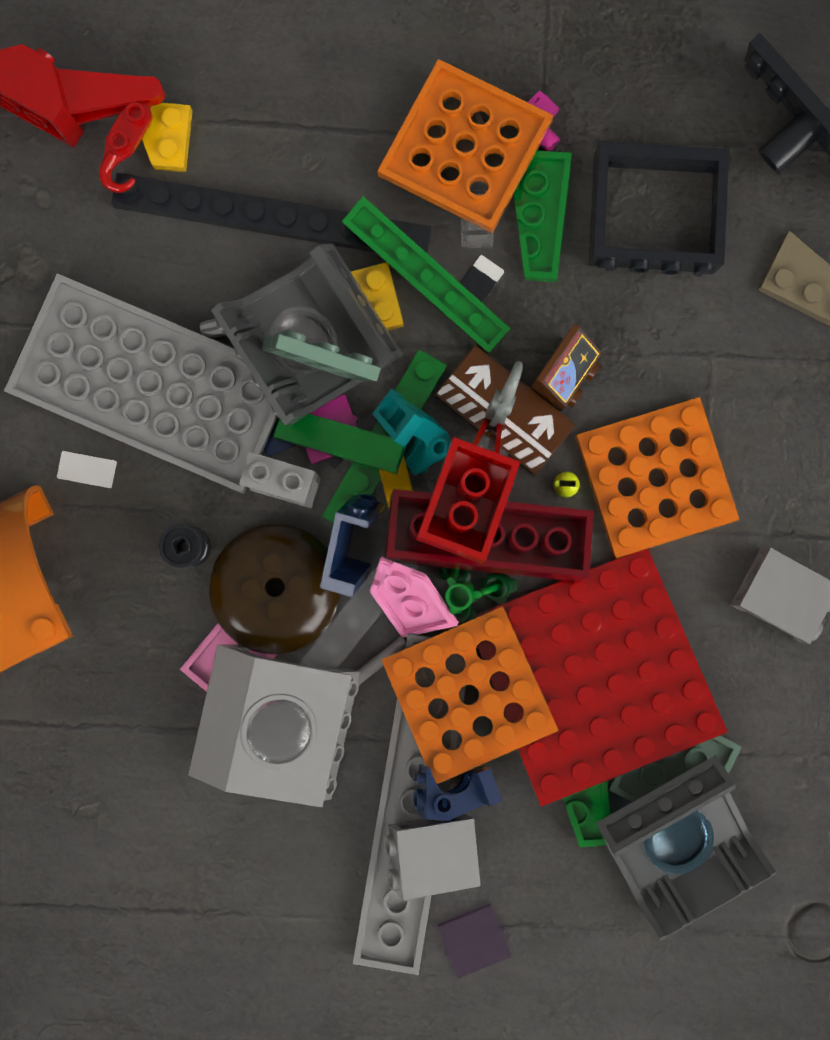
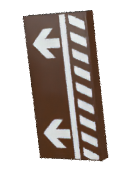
(531, 429)

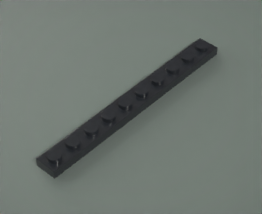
(249, 213)

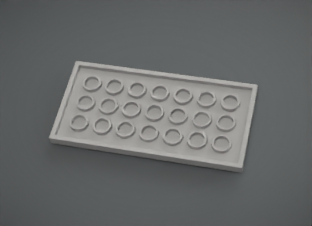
(143, 382)

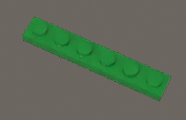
(425, 274)
(416, 388)

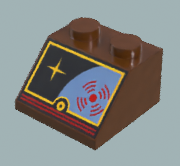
(567, 369)

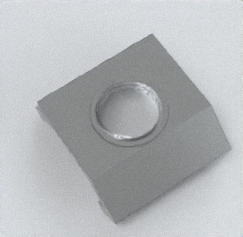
(273, 727)

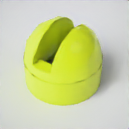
(566, 491)

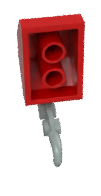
(473, 485)

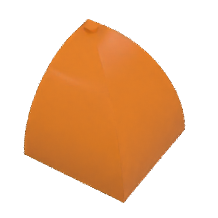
(27, 610)

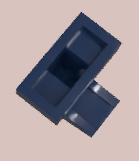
(473, 791)

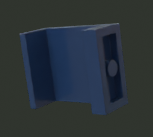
(341, 572)

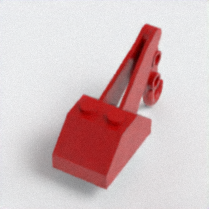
(65, 99)

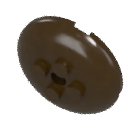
(240, 593)

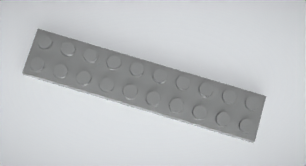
(389, 928)

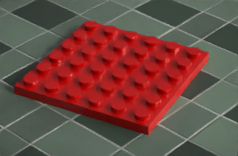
(610, 674)

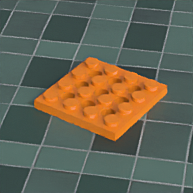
(475, 96)
(698, 448)
(522, 689)

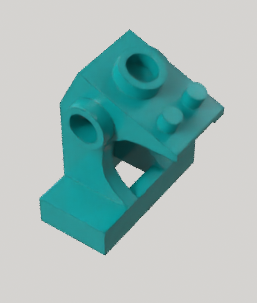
(430, 437)

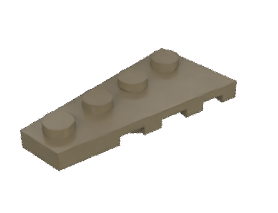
(799, 279)

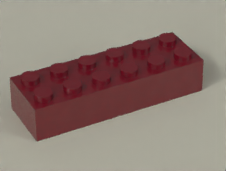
(528, 541)

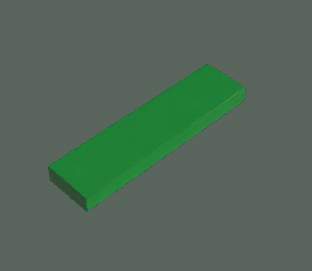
(343, 442)

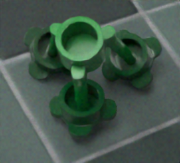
(462, 593)

